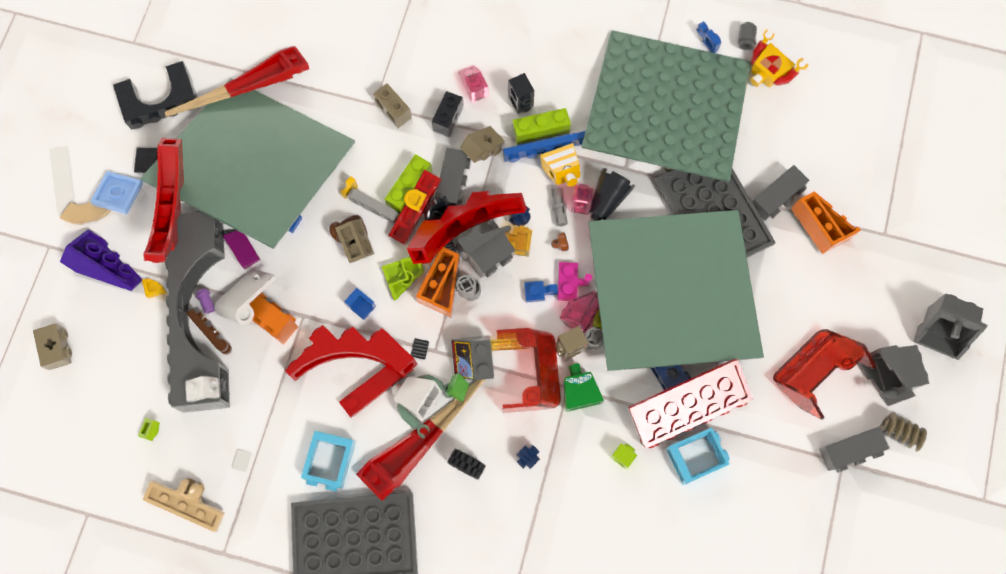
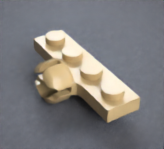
(185, 503)

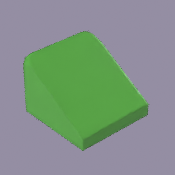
(457, 387)

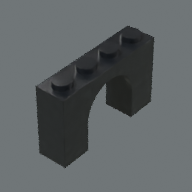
(139, 114)

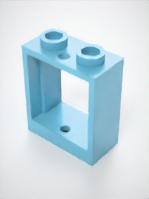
(333, 440)
(679, 463)

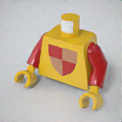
(771, 65)

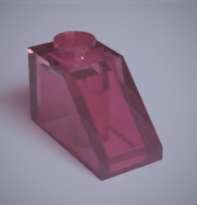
(474, 83)
(582, 199)
(580, 311)

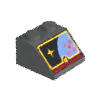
(473, 357)

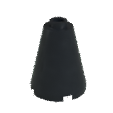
(609, 194)

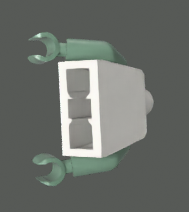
(417, 398)

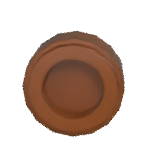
(561, 242)

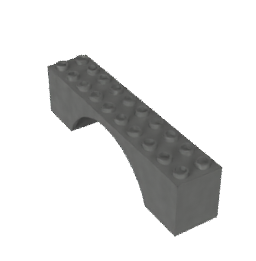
(197, 250)

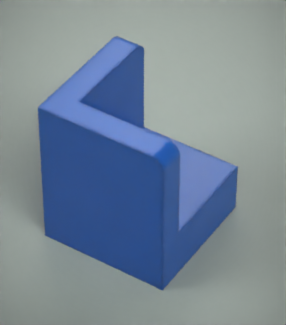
(360, 304)

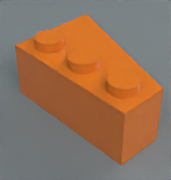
(823, 223)
(440, 283)
(273, 320)

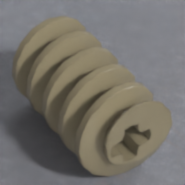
(905, 430)

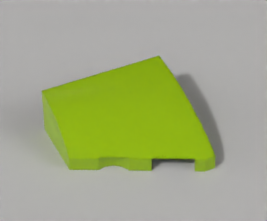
(401, 275)

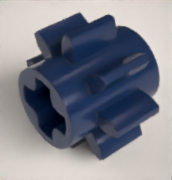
(520, 218)
(528, 457)

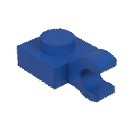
(537, 291)

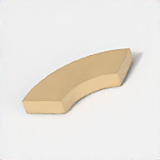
(83, 213)

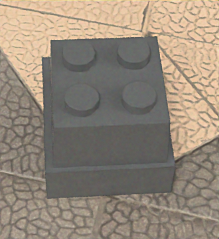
(486, 250)
(950, 326)
(896, 372)

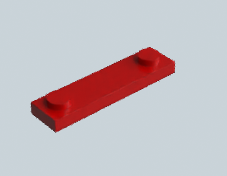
(409, 217)
(370, 390)

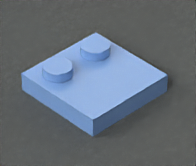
(116, 192)

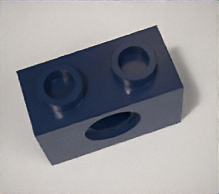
(667, 382)

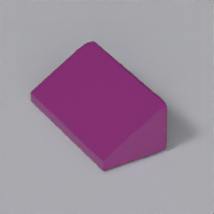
(242, 249)

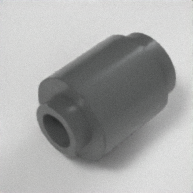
(747, 36)

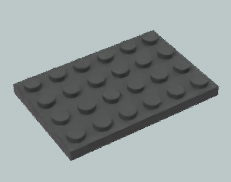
(700, 194)
(355, 535)

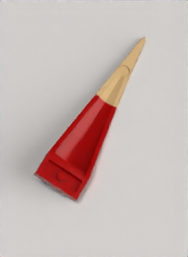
(273, 70)
(395, 463)

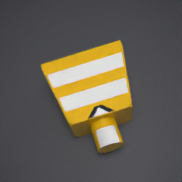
(562, 165)

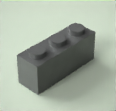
(453, 176)
(780, 193)
(854, 449)

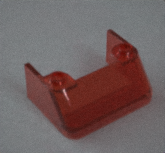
(814, 363)
(547, 392)

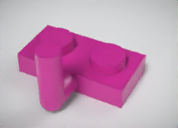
(569, 281)

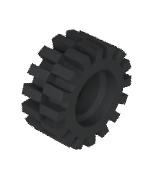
(466, 463)

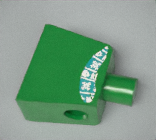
(580, 389)

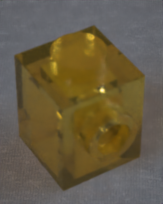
(521, 240)

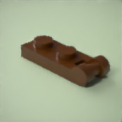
(210, 332)

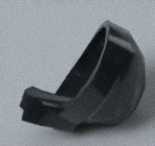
(436, 208)

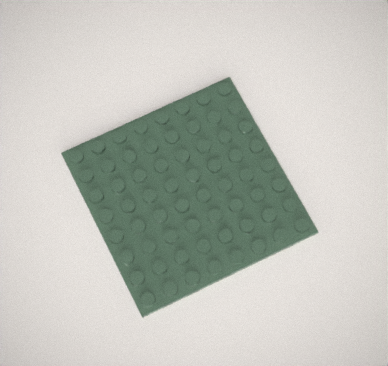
(668, 105)
(255, 163)
(674, 290)

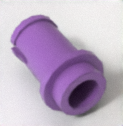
(205, 300)

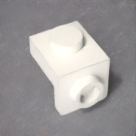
(202, 388)

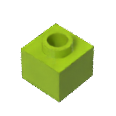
(624, 455)

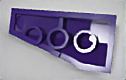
(94, 259)

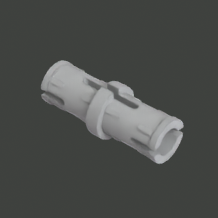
(559, 207)

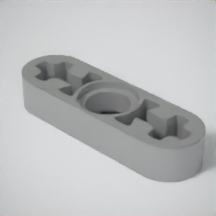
(372, 205)

